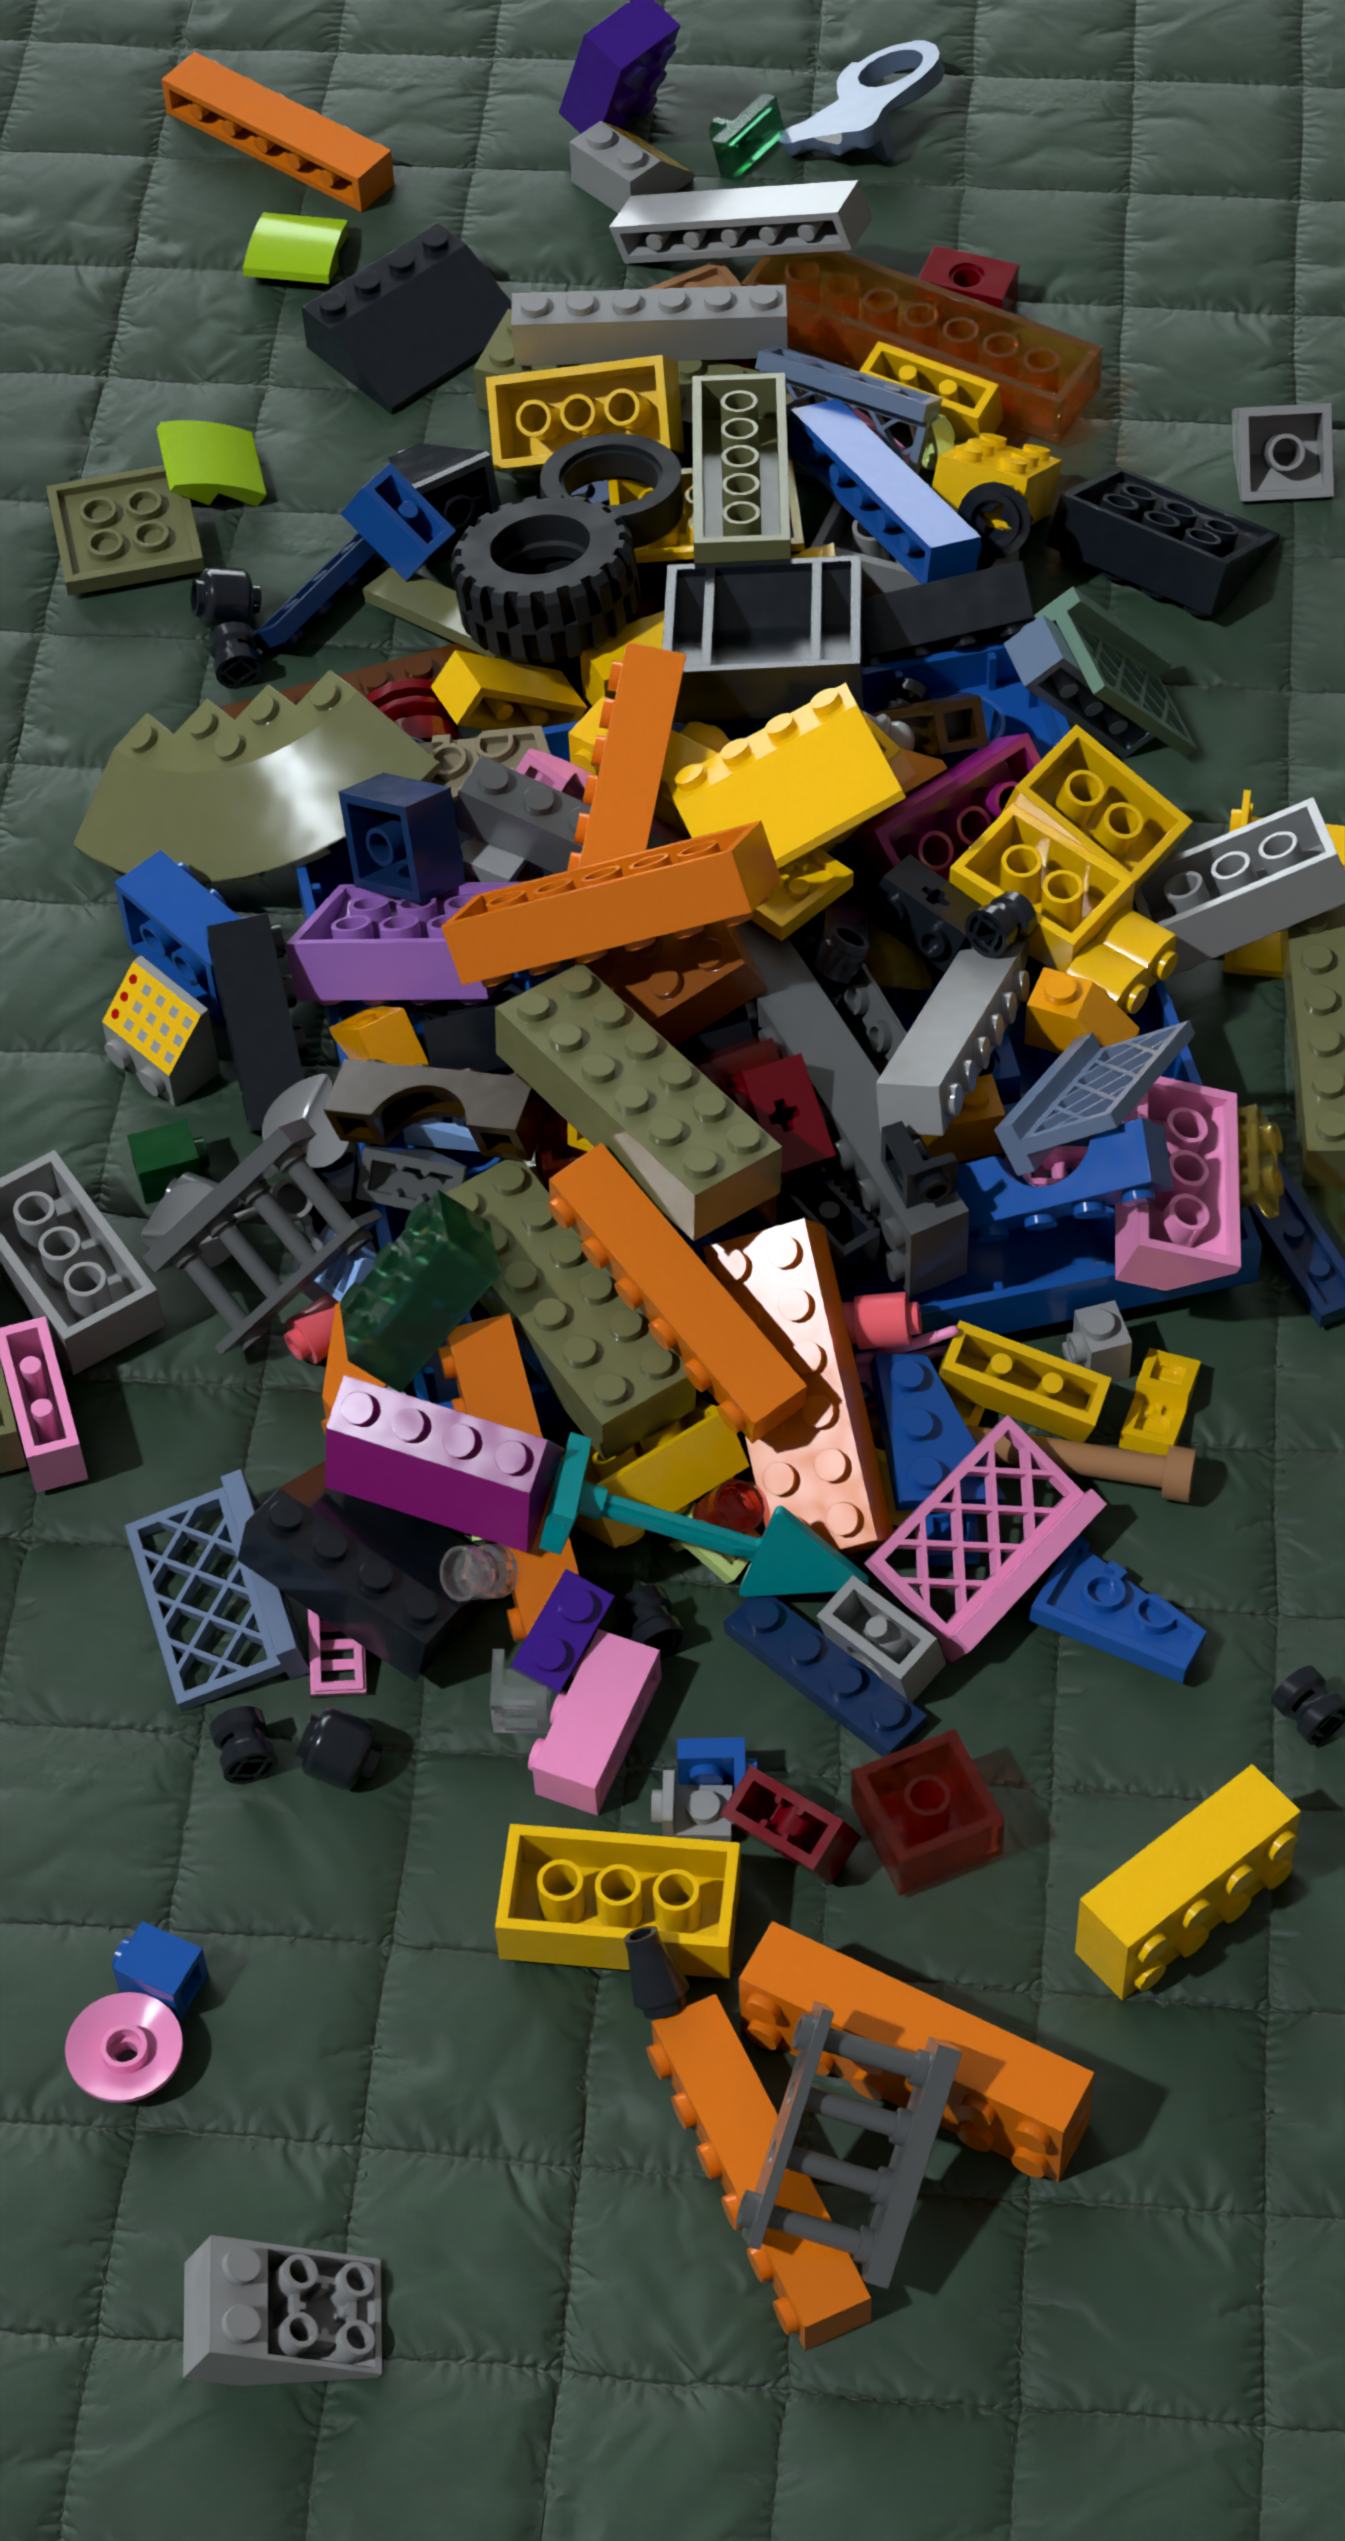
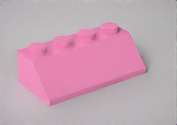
(1195, 1227)

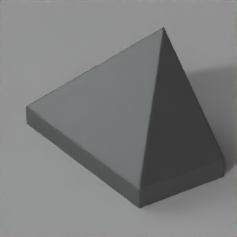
(406, 1175)

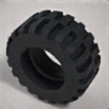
(546, 578)

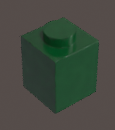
(165, 1154)

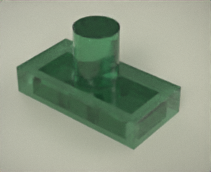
(747, 137)

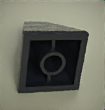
(455, 482)

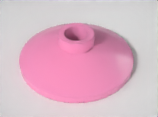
(118, 2025)

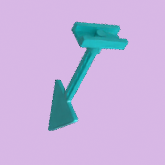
(783, 1561)

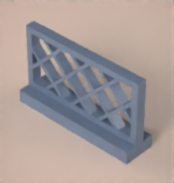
(858, 391)
(1086, 1092)
(268, 1607)

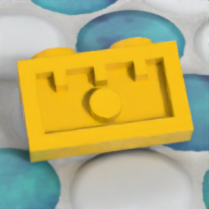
(804, 891)

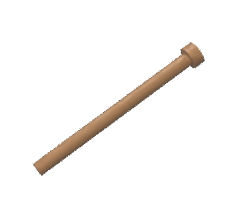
(1170, 1472)

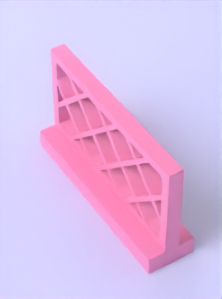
(1007, 1579)

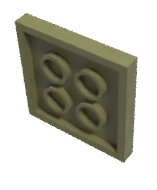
(123, 530)

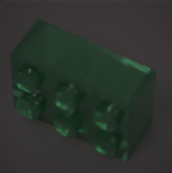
(418, 1290)

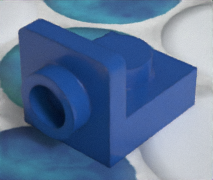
(712, 1761)

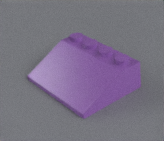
(382, 949)

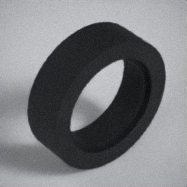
(625, 458)

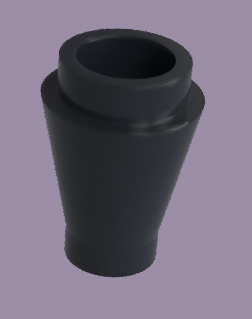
(655, 1977)

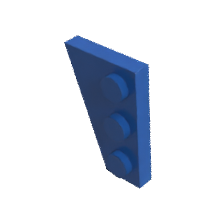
(921, 1431)
(1110, 1613)

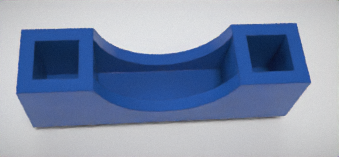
(1119, 1167)

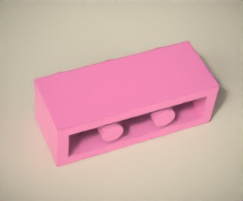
(41, 1405)
(595, 1722)

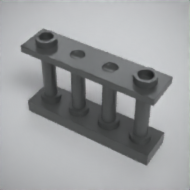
(216, 1218)
(893, 2187)

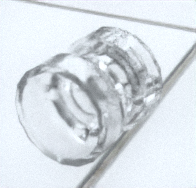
(478, 1572)

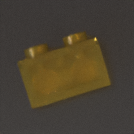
(1257, 1153)

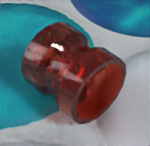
(736, 1503)

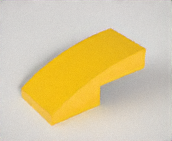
(1159, 1402)

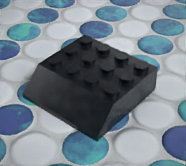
(764, 634)

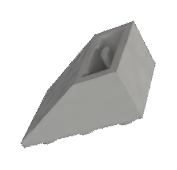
(280, 2314)

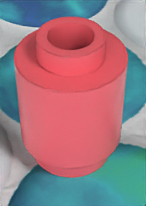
(882, 1320)
(311, 1330)

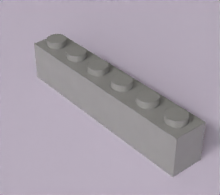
(741, 222)
(646, 323)
(951, 1042)

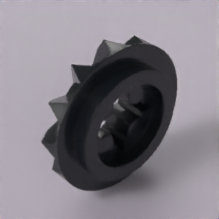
(1015, 513)

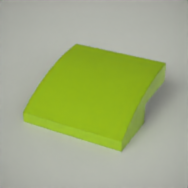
(295, 248)
(210, 460)

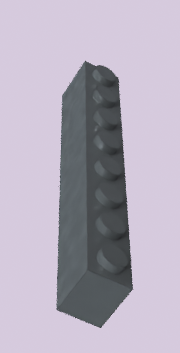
(542, 825)

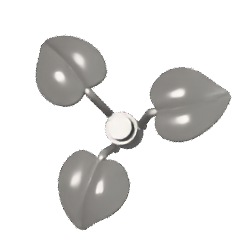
(302, 1100)

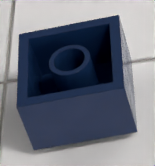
(402, 837)

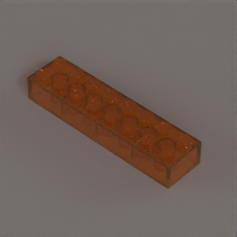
(850, 303)

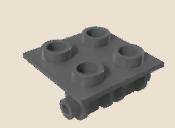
(871, 1019)

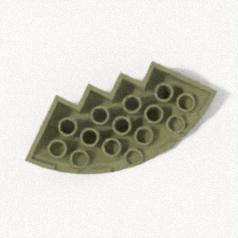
(244, 789)

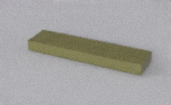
(422, 604)

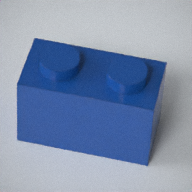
(398, 521)

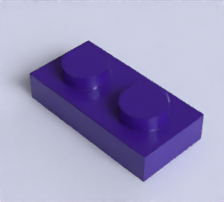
(562, 1632)

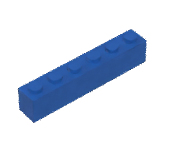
(882, 492)

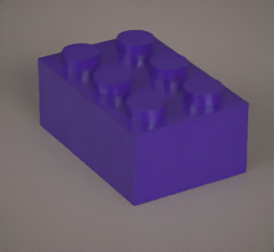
(620, 66)

